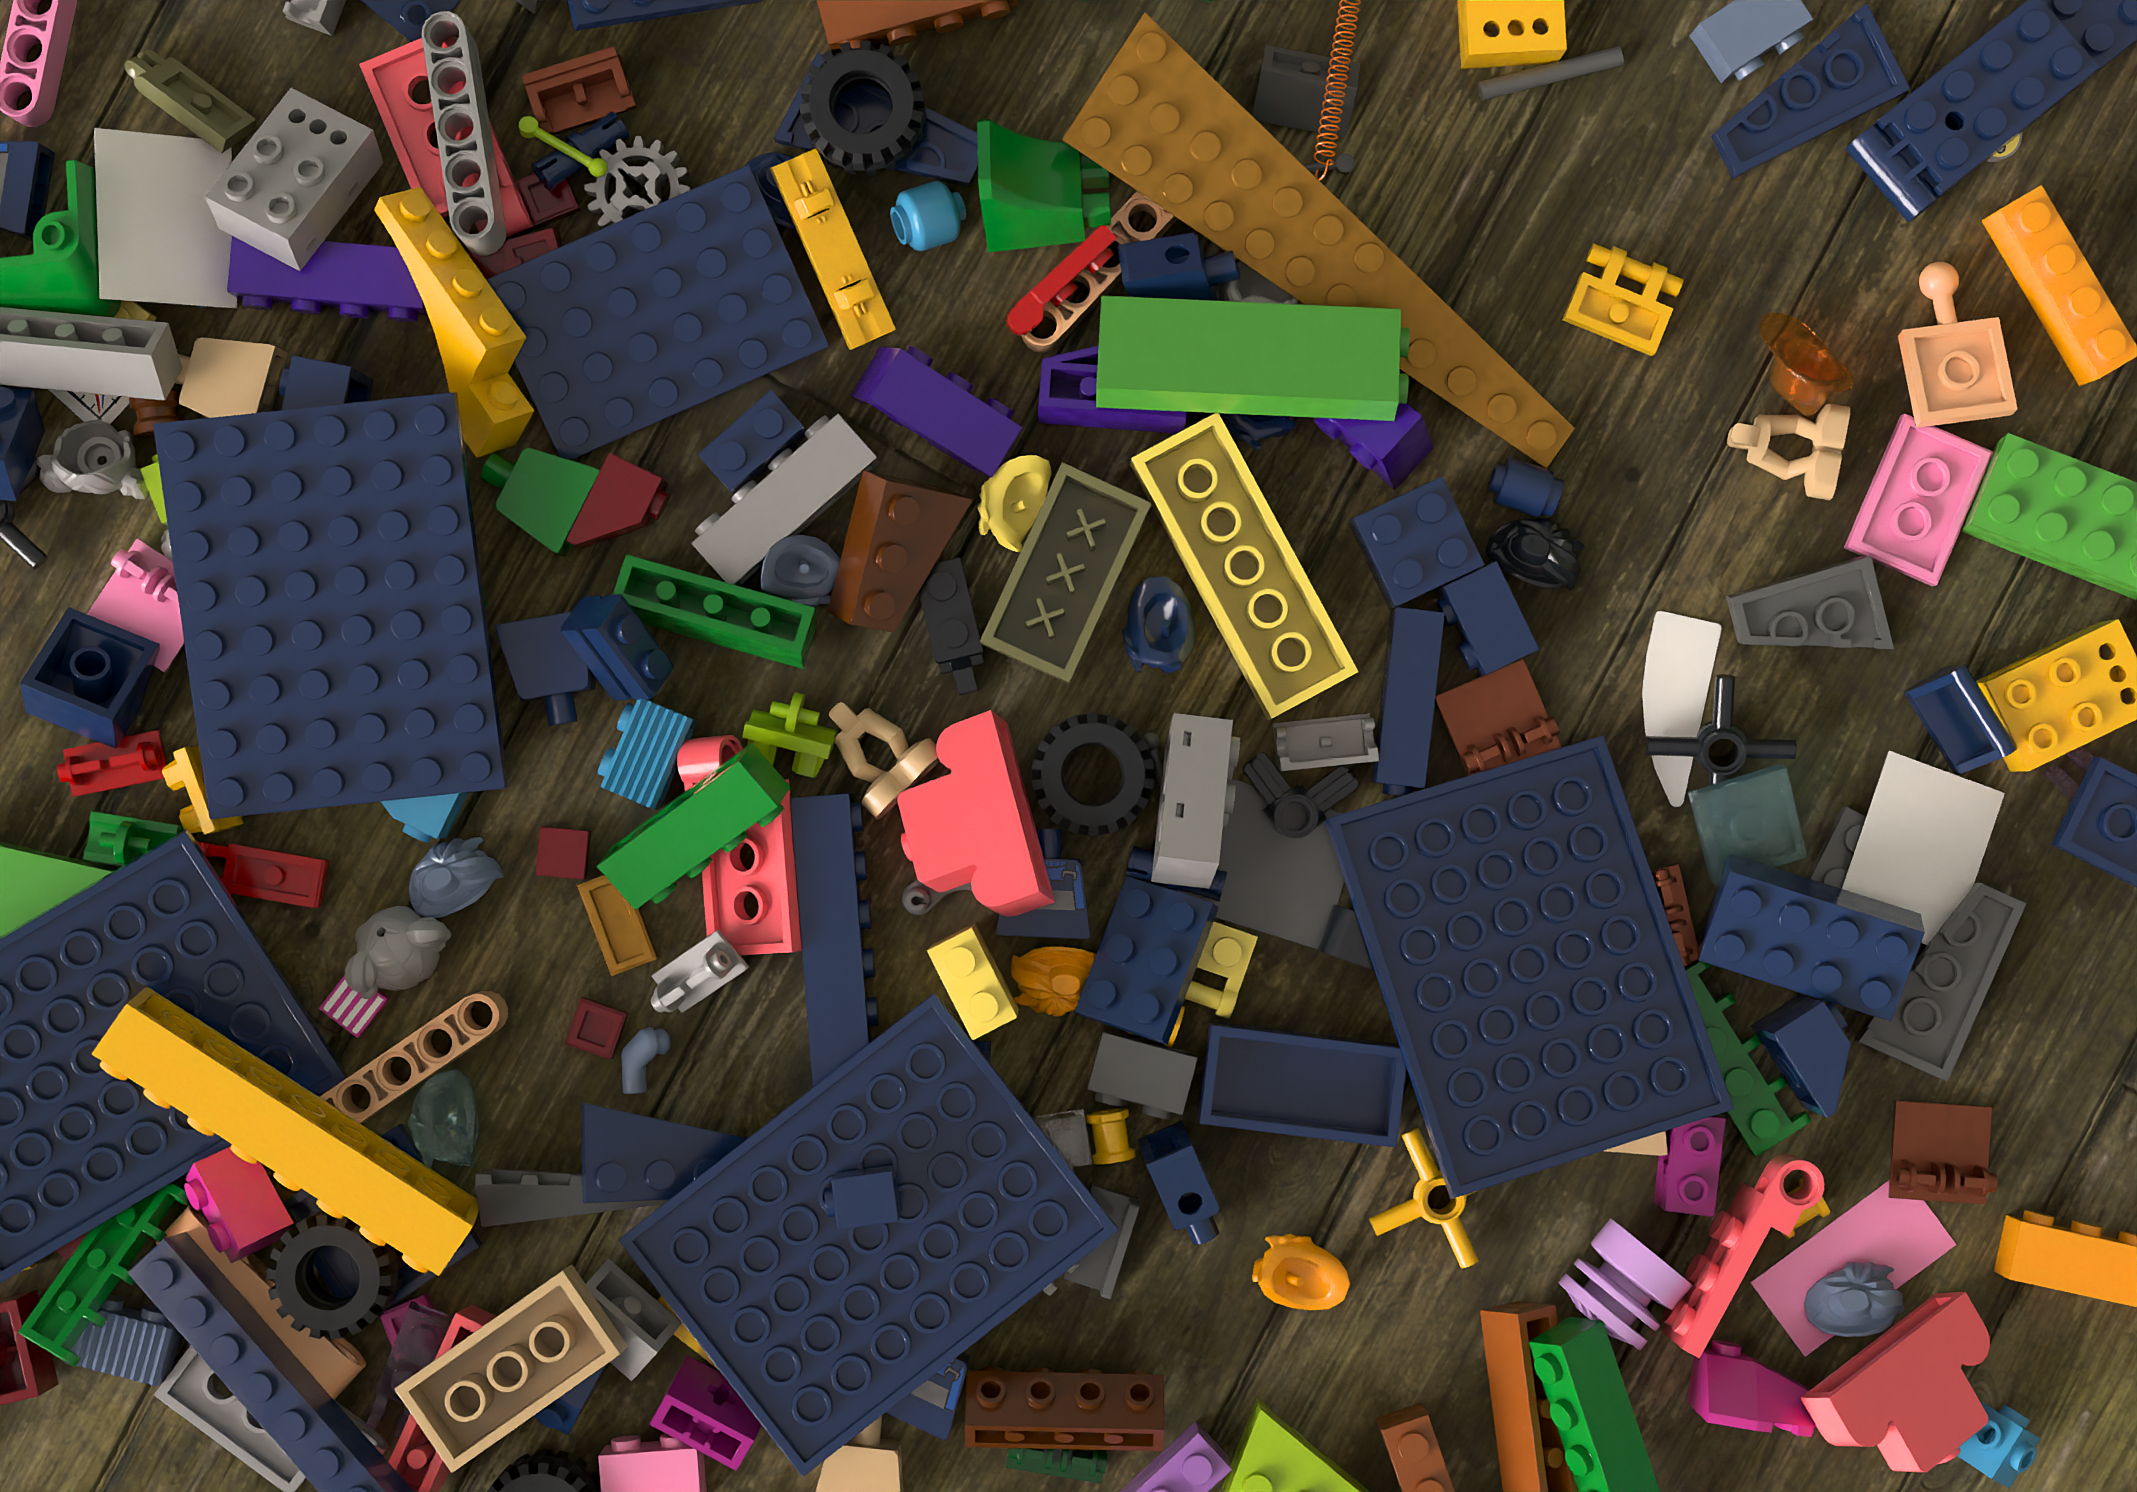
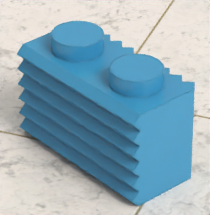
(646, 752)

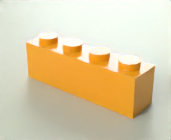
(2061, 286)
(2069, 1258)

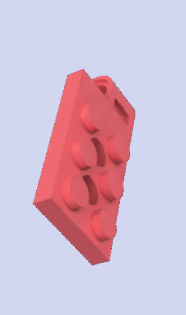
(410, 127)
(728, 881)
(1734, 1245)

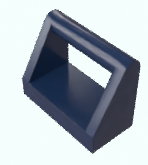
(1960, 719)

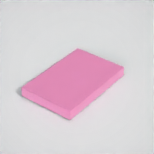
(1918, 500)

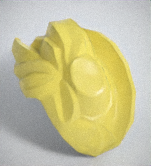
(1014, 499)

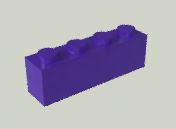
(336, 276)

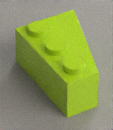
(1282, 1460)

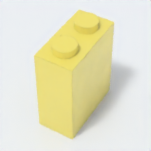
(973, 981)

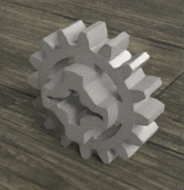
(651, 176)

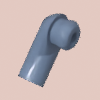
(638, 1054)

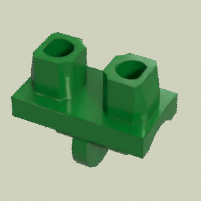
(124, 838)

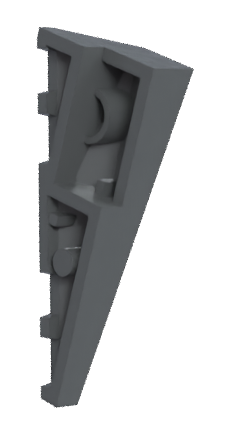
(529, 1195)

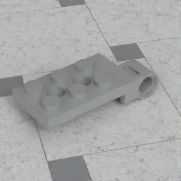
(226, 1420)

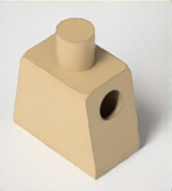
(230, 377)
(864, 1464)

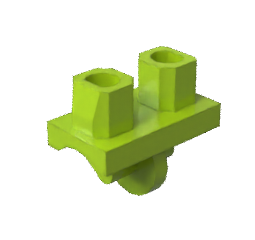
(794, 730)

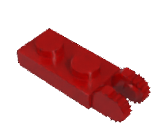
(1058, 283)
(271, 873)

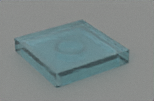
(1749, 819)

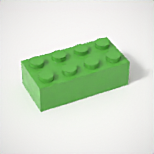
(2058, 513)

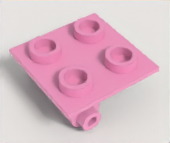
(143, 600)

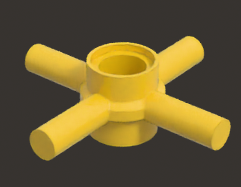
(1418, 1206)

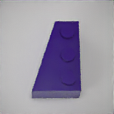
(1070, 398)
(938, 408)
(1384, 446)

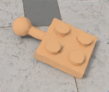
(1955, 367)

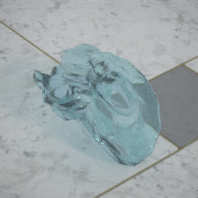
(445, 1119)

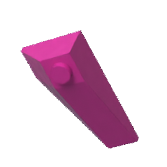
(1746, 1393)

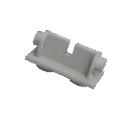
(696, 974)

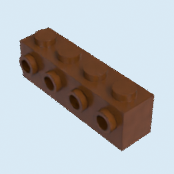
(1064, 1410)

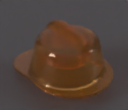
(1802, 365)

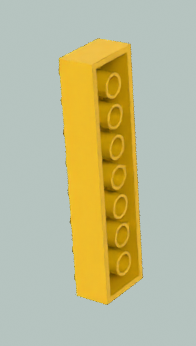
(287, 1130)

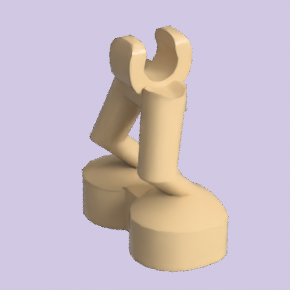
(1820, 467)
(911, 762)

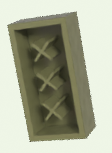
(1065, 573)

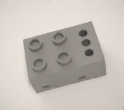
(295, 179)
(1194, 799)

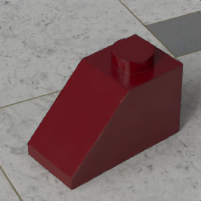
(619, 503)

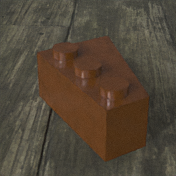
(892, 547)

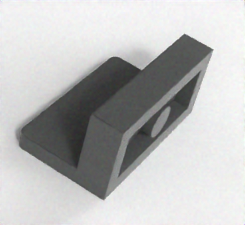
(1294, 88)
(1103, 1264)

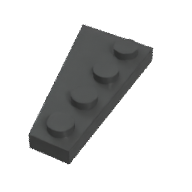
(1948, 984)

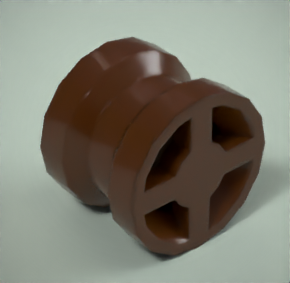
(152, 412)

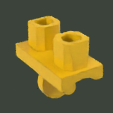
(187, 773)

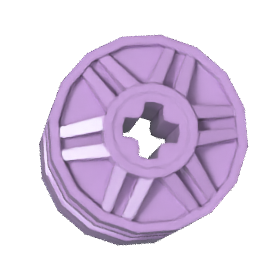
(1624, 1284)

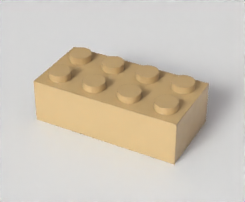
(511, 1368)

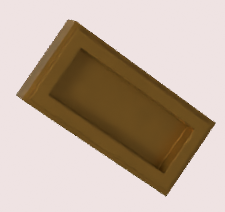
(617, 926)

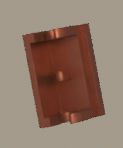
(579, 91)

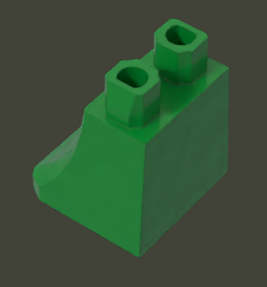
(1036, 190)

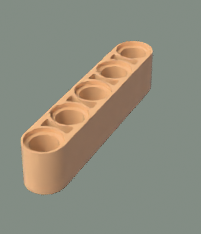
(1070, 315)
(421, 1056)
(329, 1361)

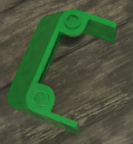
(64, 264)

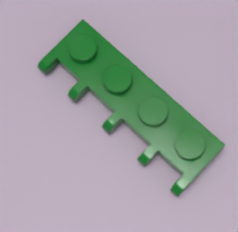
(1756, 1110)
(94, 1272)

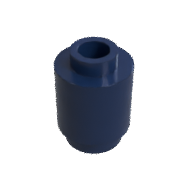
(1525, 487)

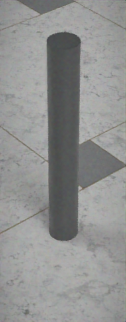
(1550, 73)

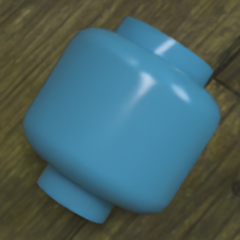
(928, 216)

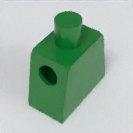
(541, 494)

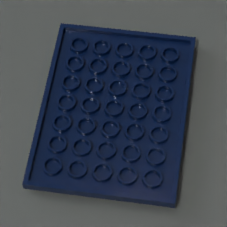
(332, 605)
(1528, 966)
(71, 1133)
(847, 1322)

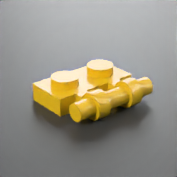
(1617, 312)

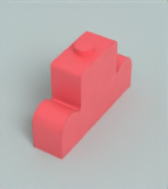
(977, 821)
(1909, 1387)

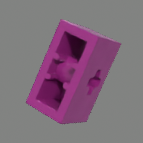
(1691, 1169)
(707, 1414)

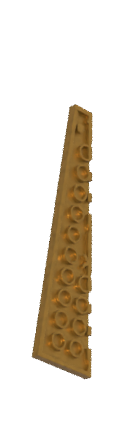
(1218, 170)

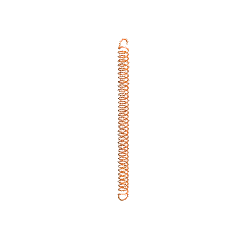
(1331, 84)

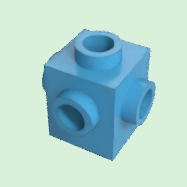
(2001, 1446)

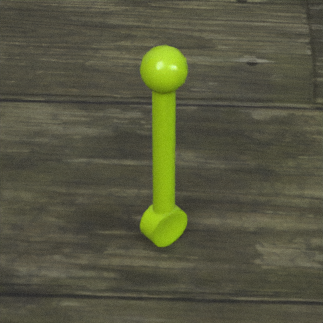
(529, 128)

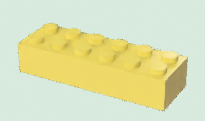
(1243, 566)

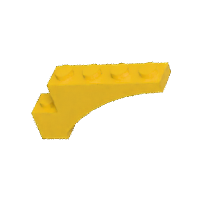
(468, 320)

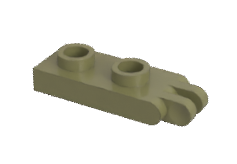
(190, 100)

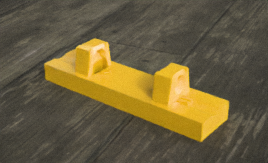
(832, 248)

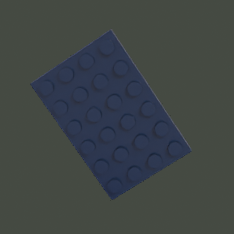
(657, 313)

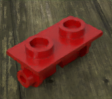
(104, 768)

